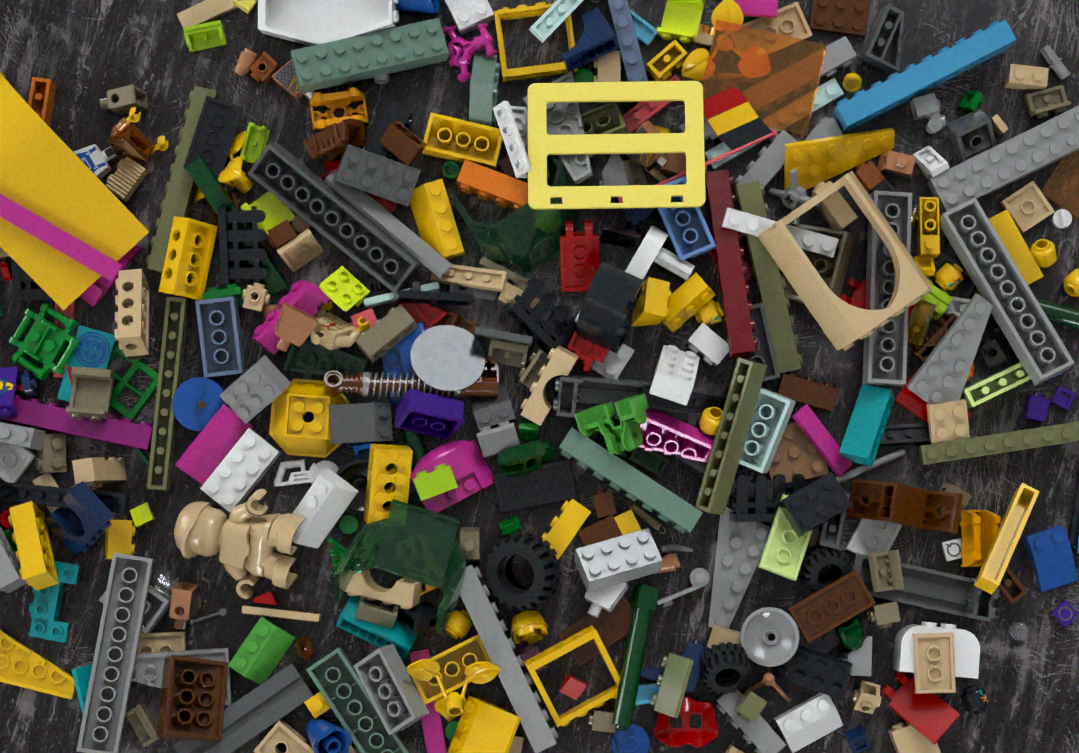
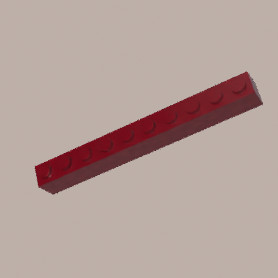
(730, 267)

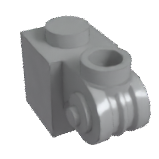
(928, 107)

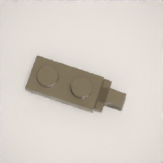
(519, 281)

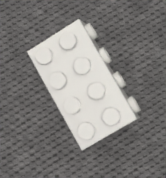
(514, 130)

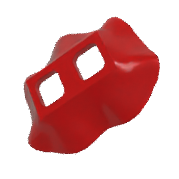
(685, 734)

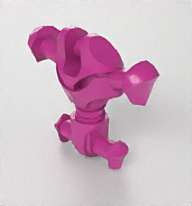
(463, 50)

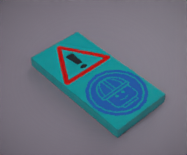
(93, 352)

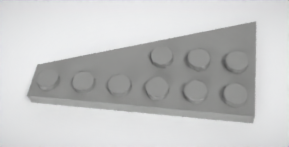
(567, 120)
(949, 364)
(736, 558)
(150, 666)

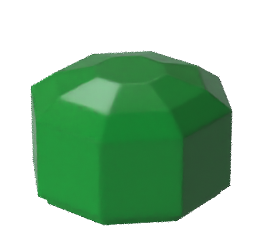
(450, 170)

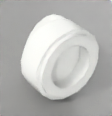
(1061, 218)

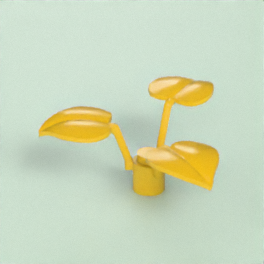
(696, 62)
(233, 171)
(453, 703)

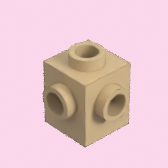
(262, 300)
(867, 697)

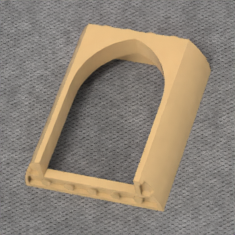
(837, 318)

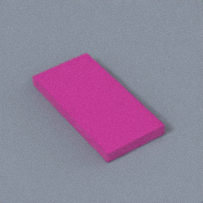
(212, 444)

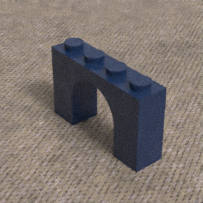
(92, 512)

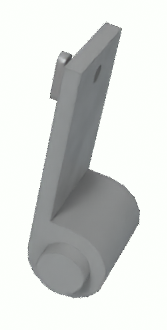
(697, 577)

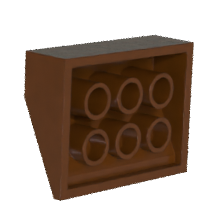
(192, 699)

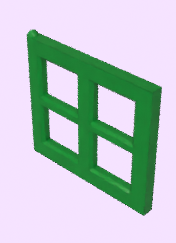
(124, 382)

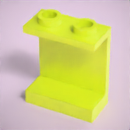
(681, 20)

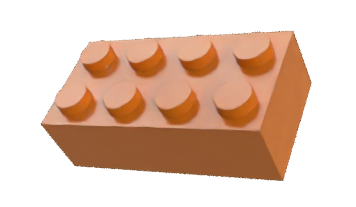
(492, 186)

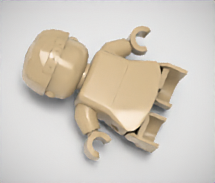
(242, 539)

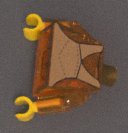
(131, 141)

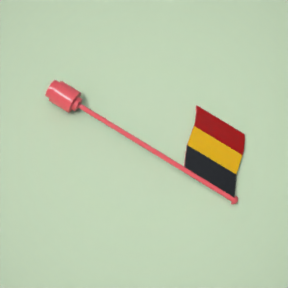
(732, 122)

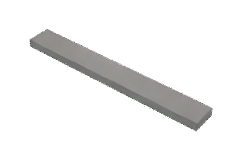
(391, 226)

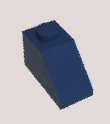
(636, 216)

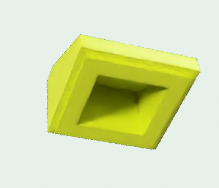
(142, 515)

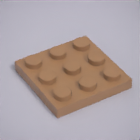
(797, 455)

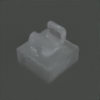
(165, 585)

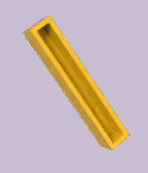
(1006, 538)

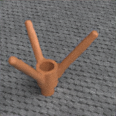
(768, 680)

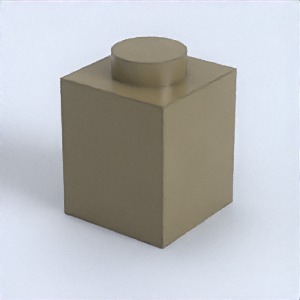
(602, 721)

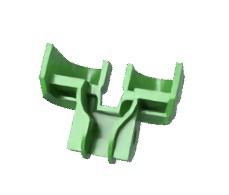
(617, 438)

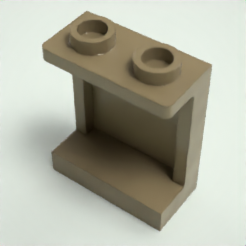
(90, 393)

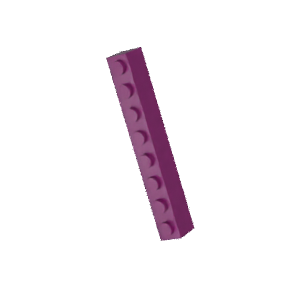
(56, 419)

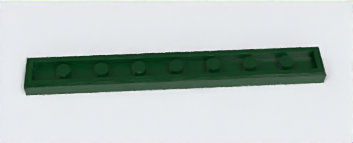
(218, 196)

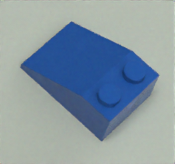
(1051, 557)

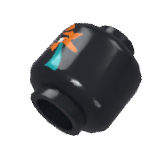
(974, 699)

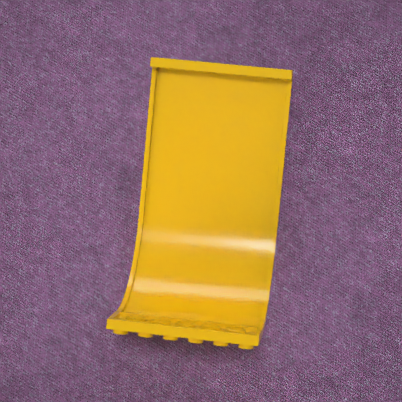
(60, 188)

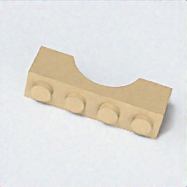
(538, 406)
(403, 593)

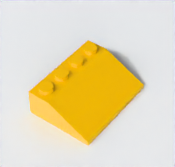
(484, 728)

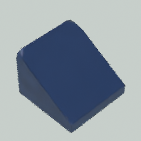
(857, 739)

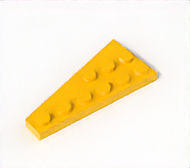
(830, 156)
(29, 670)

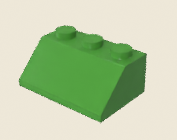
(262, 650)

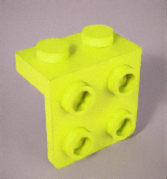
(275, 211)
(344, 289)

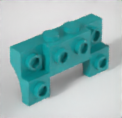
(47, 605)

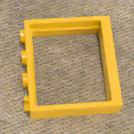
(523, 11)
(557, 651)

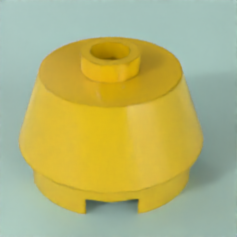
(528, 627)

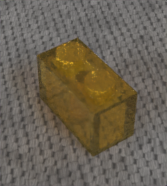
(920, 322)

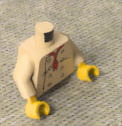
(335, 332)

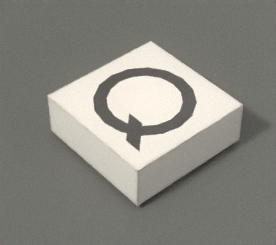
(952, 549)

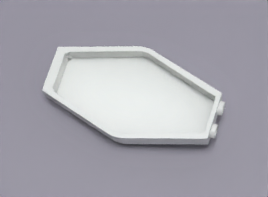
(324, 20)

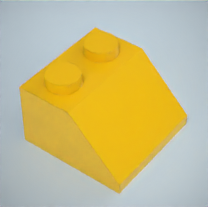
(652, 303)

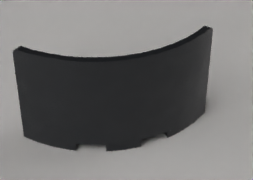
(607, 307)

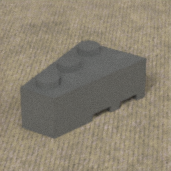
(884, 40)

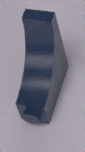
(594, 43)
(692, 650)

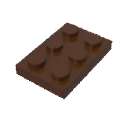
(840, 16)

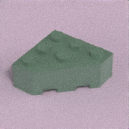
(484, 89)

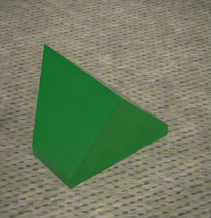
(337, 552)

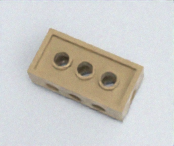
(133, 312)
(284, 733)

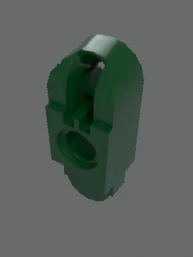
(525, 457)
(852, 633)

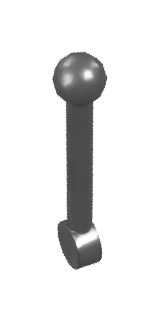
(222, 612)

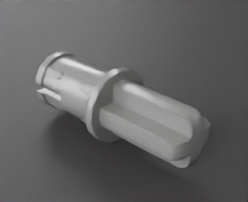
(1055, 62)

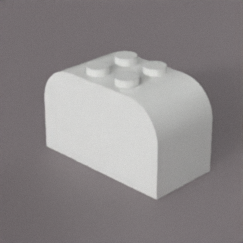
(965, 648)

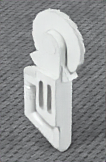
(303, 476)

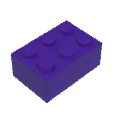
(429, 414)

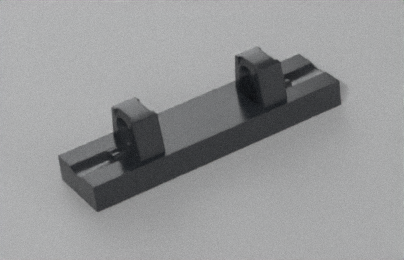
(452, 296)

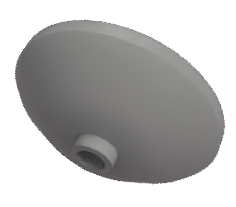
(756, 634)

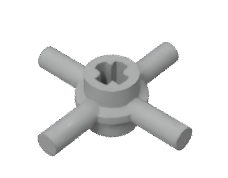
(793, 196)

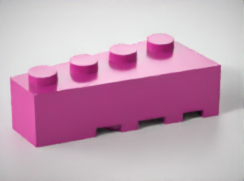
(303, 296)
(674, 437)

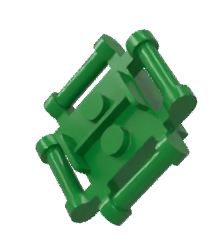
(45, 341)

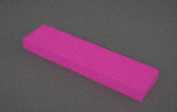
(821, 439)

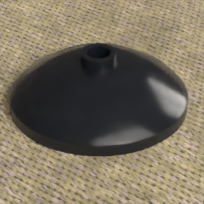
(352, 472)

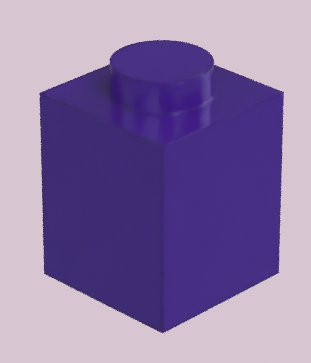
(1036, 408)

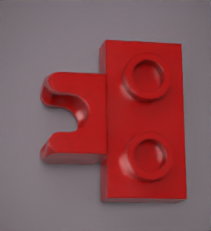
(587, 352)

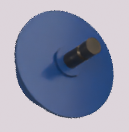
(197, 402)

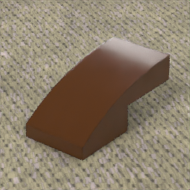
(456, 320)

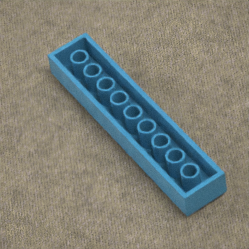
(924, 76)

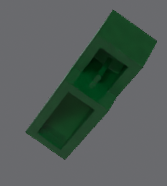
(646, 459)

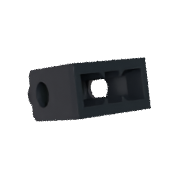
(419, 619)

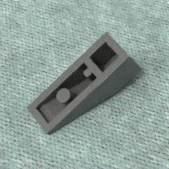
(831, 531)

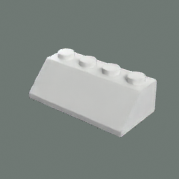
(322, 508)

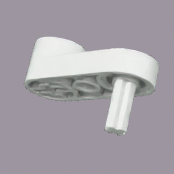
(652, 251)

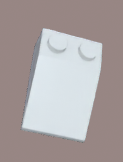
(469, 13)

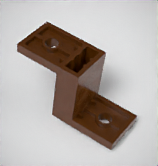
(905, 505)

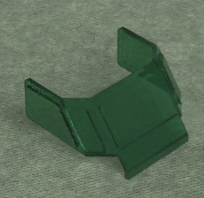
(527, 234)
(410, 545)

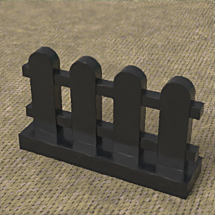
(241, 235)
(25, 294)
(530, 321)
(760, 502)

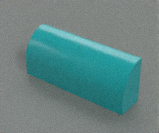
(867, 424)
(374, 633)

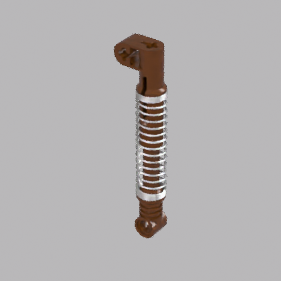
(363, 383)

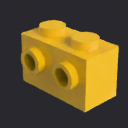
(666, 61)
(119, 538)

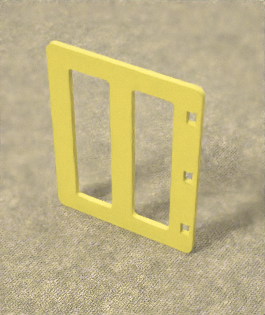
(634, 196)

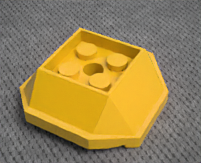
(288, 421)

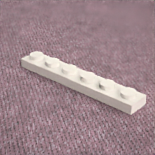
(755, 225)

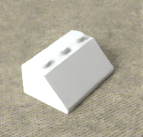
(808, 721)

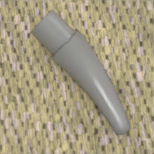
(674, 548)

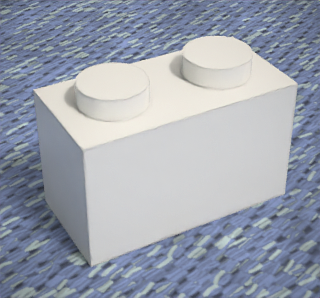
(708, 345)

